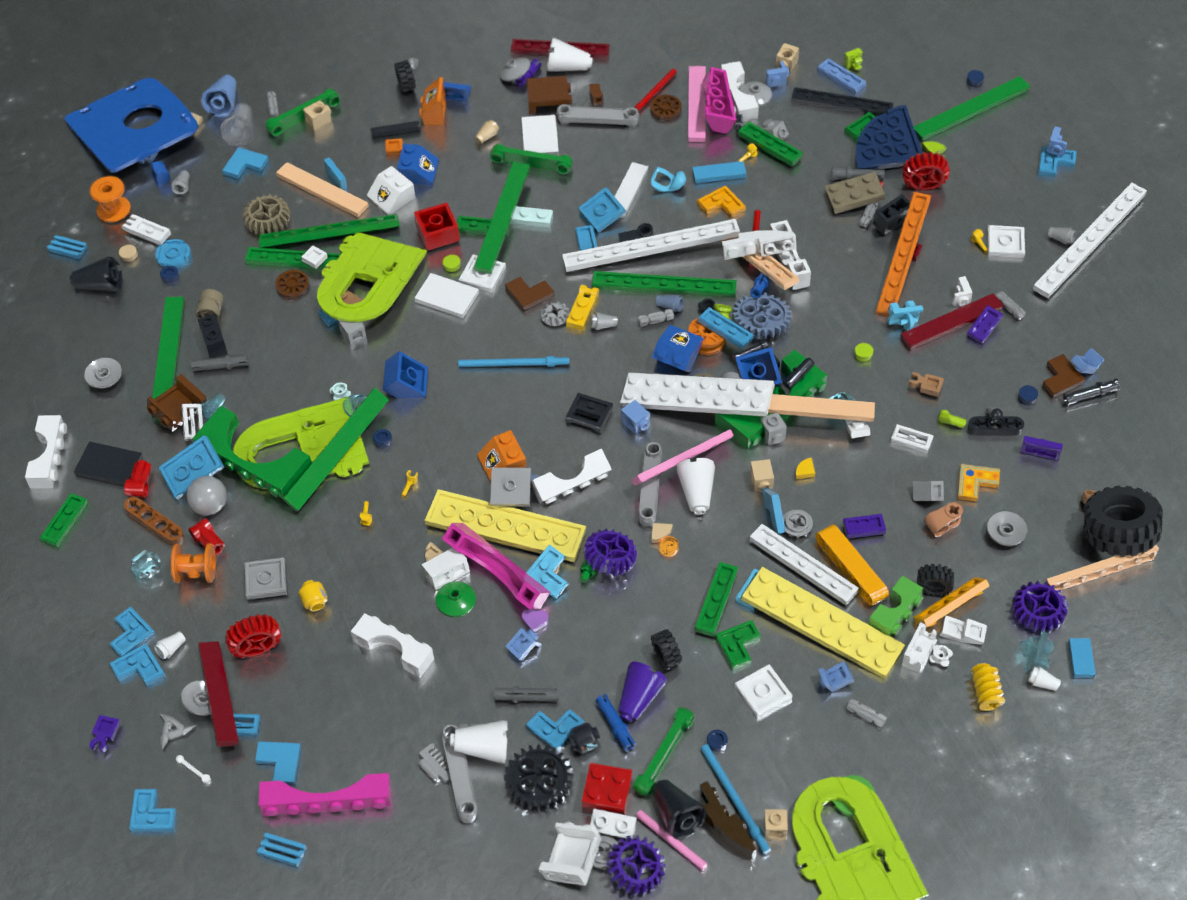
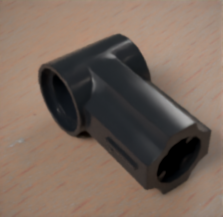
(643, 230)

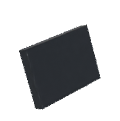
(107, 463)

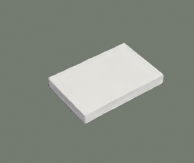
(540, 134)
(446, 295)

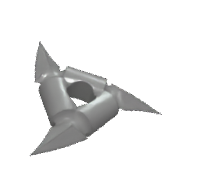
(169, 723)

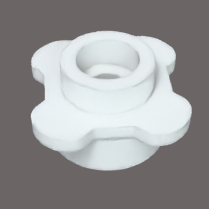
(941, 650)

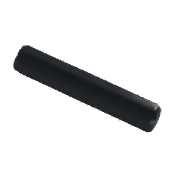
(395, 129)

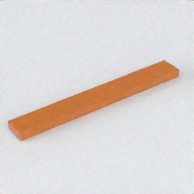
(903, 252)

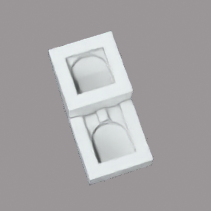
(966, 632)

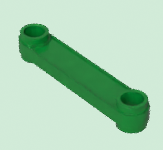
(296, 115)
(537, 160)
(644, 783)

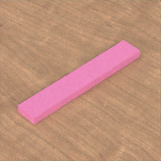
(696, 115)
(681, 457)

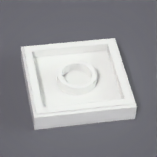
(1006, 241)
(480, 280)
(763, 691)

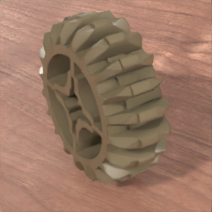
(266, 214)

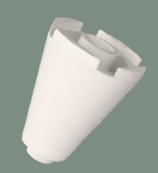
(567, 58)
(697, 483)
(482, 741)

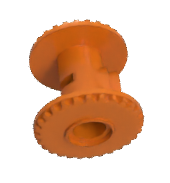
(109, 193)
(192, 565)

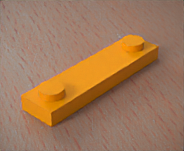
(948, 603)

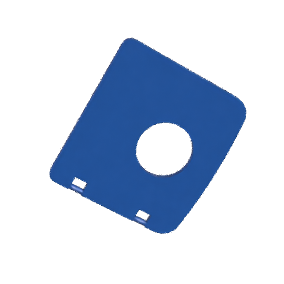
(119, 146)

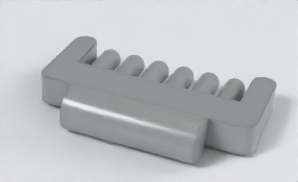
(432, 766)

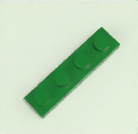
(770, 143)
(716, 599)

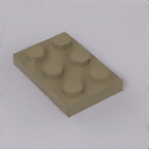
(855, 192)

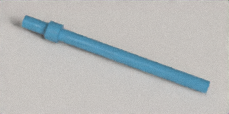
(550, 361)
(754, 830)

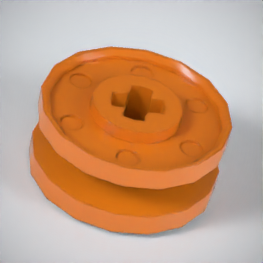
(712, 342)

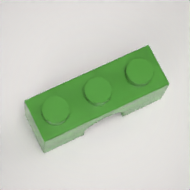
(906, 596)

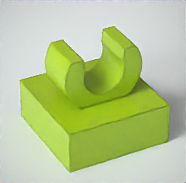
(853, 59)

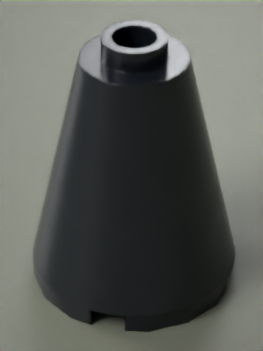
(98, 276)
(678, 809)

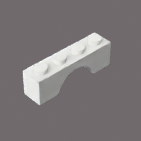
(742, 102)
(791, 259)
(43, 470)
(548, 486)
(372, 633)

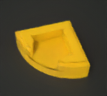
(805, 469)

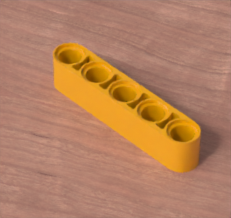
(852, 565)

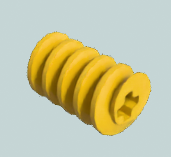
(987, 686)

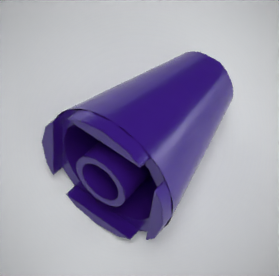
(639, 690)

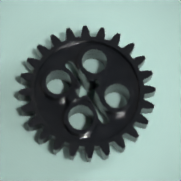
(538, 794)

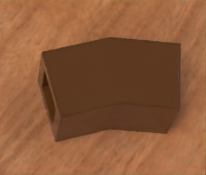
(595, 94)

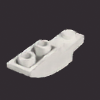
(763, 242)

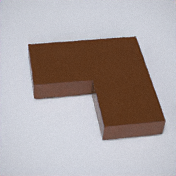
(526, 296)
(1065, 376)

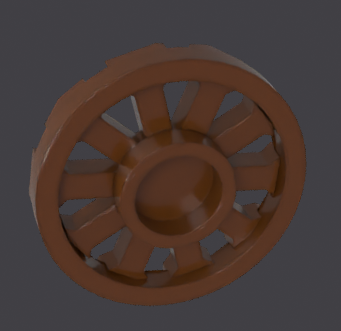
(666, 106)
(292, 283)

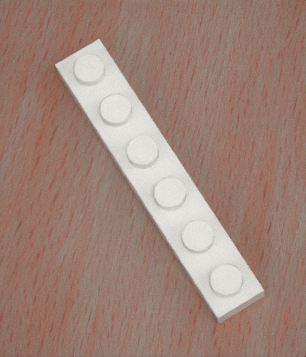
(804, 564)

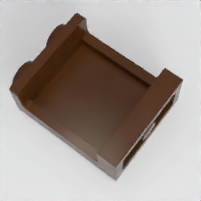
(548, 92)
(168, 405)

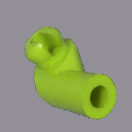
(946, 418)

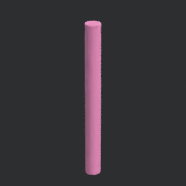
(679, 846)

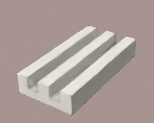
(192, 424)
(911, 441)

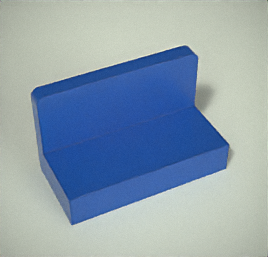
(456, 91)

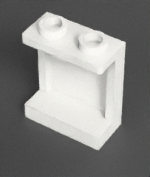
(572, 854)

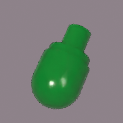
(586, 572)

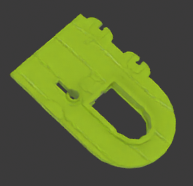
(371, 261)
(311, 439)
(858, 871)

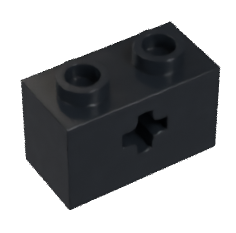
(891, 214)
(212, 336)

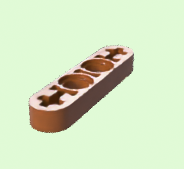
(152, 522)

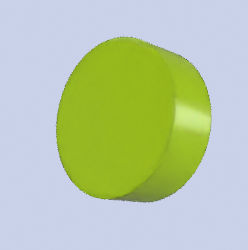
(451, 263)
(863, 352)

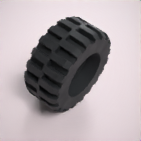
(1123, 521)

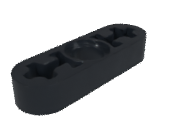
(989, 431)

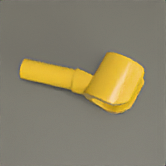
(751, 151)
(976, 237)
(411, 480)
(366, 518)

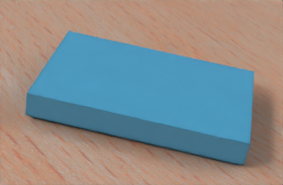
(189, 464)

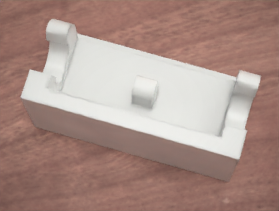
(445, 568)
(919, 649)

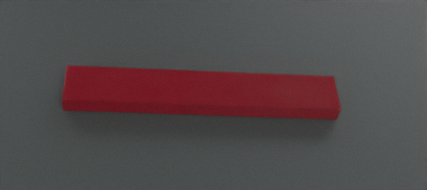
(542, 48)
(949, 322)
(218, 694)

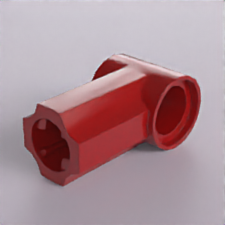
(138, 483)
(204, 533)

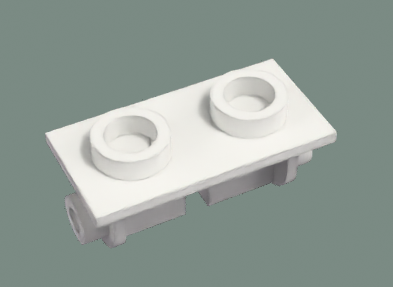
(613, 823)

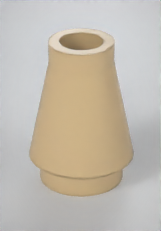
(487, 131)

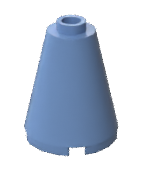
(220, 96)

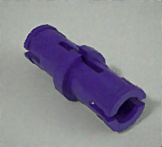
(530, 73)

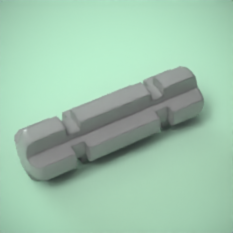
(272, 104)
(868, 214)
(1010, 305)
(656, 317)
(866, 712)

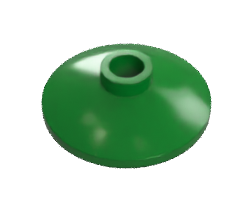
(457, 605)

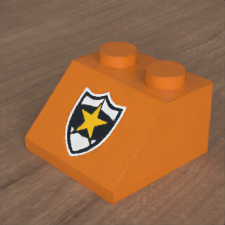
(433, 103)
(501, 452)

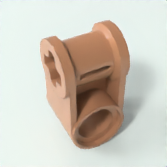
(944, 518)

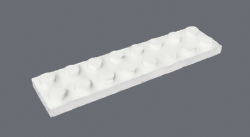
(699, 394)

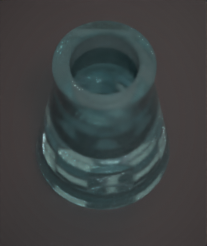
(212, 405)

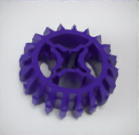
(610, 552)
(1045, 617)
(638, 848)

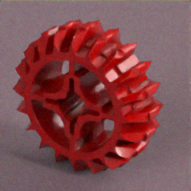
(925, 171)
(253, 636)

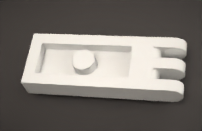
(146, 229)

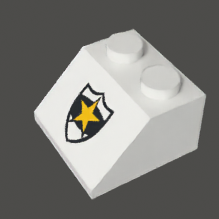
(391, 191)

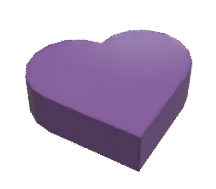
(535, 619)

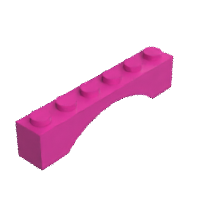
(520, 583)
(280, 798)

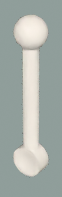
(205, 778)

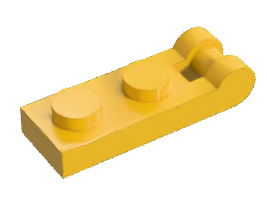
(582, 308)

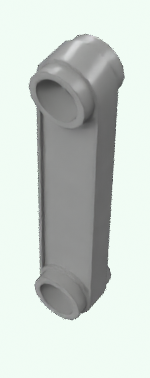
(598, 115)
(650, 488)
(459, 778)

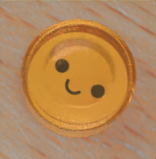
(668, 546)

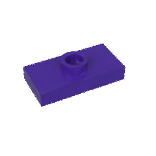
(985, 324)
(1041, 448)
(864, 526)

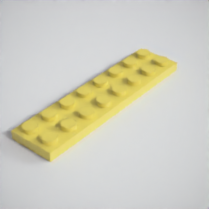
(506, 524)
(823, 622)

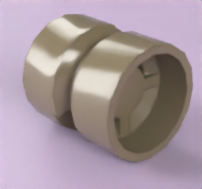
(209, 303)

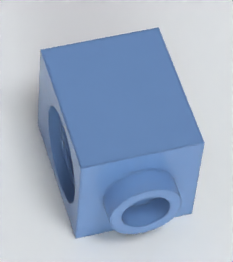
(635, 417)

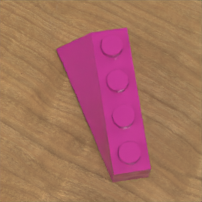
(719, 103)

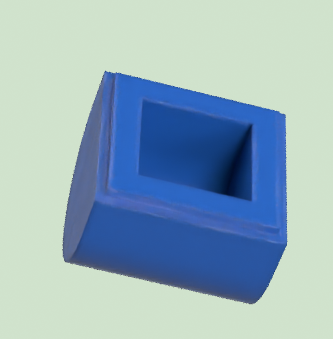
(160, 173)

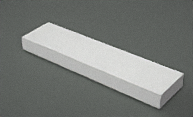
(631, 185)

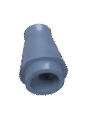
(672, 302)

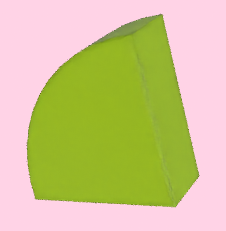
(934, 147)

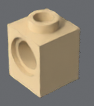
(789, 55)
(317, 115)
(761, 475)
(775, 825)

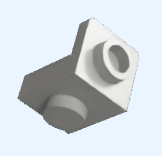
(776, 128)
(774, 429)

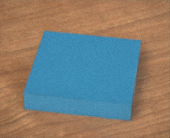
(602, 209)

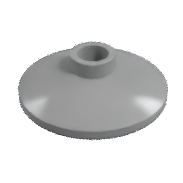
(514, 69)
(760, 91)
(103, 373)
(1007, 522)
(191, 698)

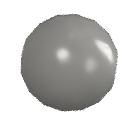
(206, 495)

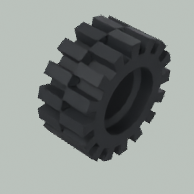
(404, 76)
(935, 579)
(666, 649)

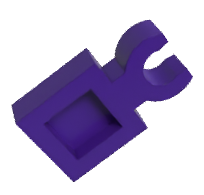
(104, 730)

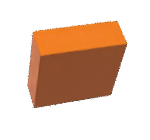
(393, 147)

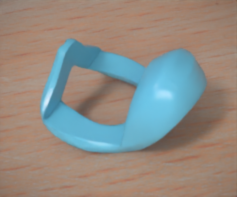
(676, 183)

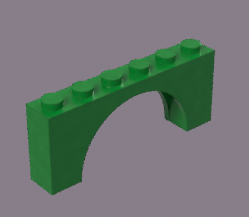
(748, 428)
(275, 476)

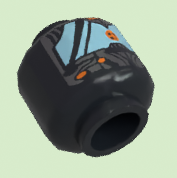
(584, 738)

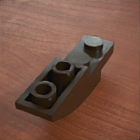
(726, 827)

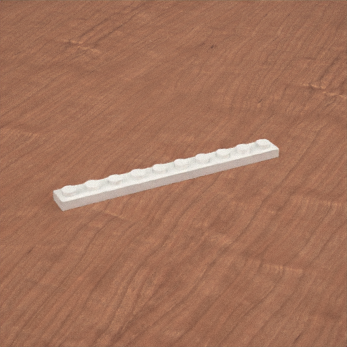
(1089, 240)
(651, 245)

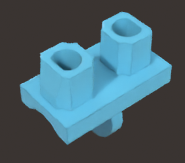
(904, 316)

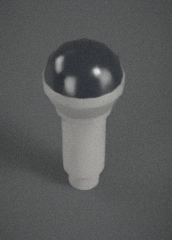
(995, 413)

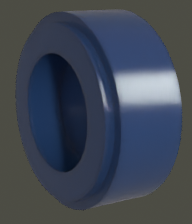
(975, 77)
(169, 274)
(1028, 394)
(382, 438)
(717, 740)

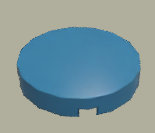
(173, 253)

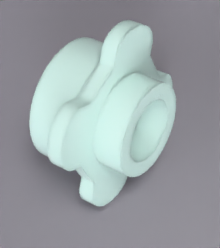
(340, 387)

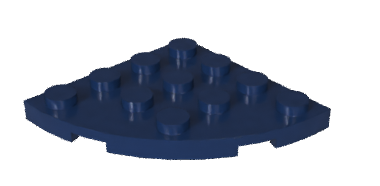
(887, 141)

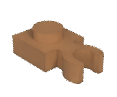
(929, 384)

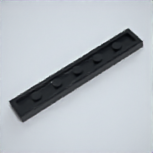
(839, 102)

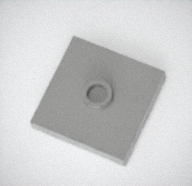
(510, 487)
(265, 578)

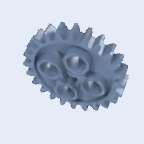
(762, 315)

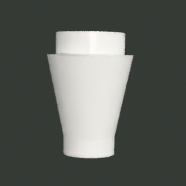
(168, 645)
(1041, 678)

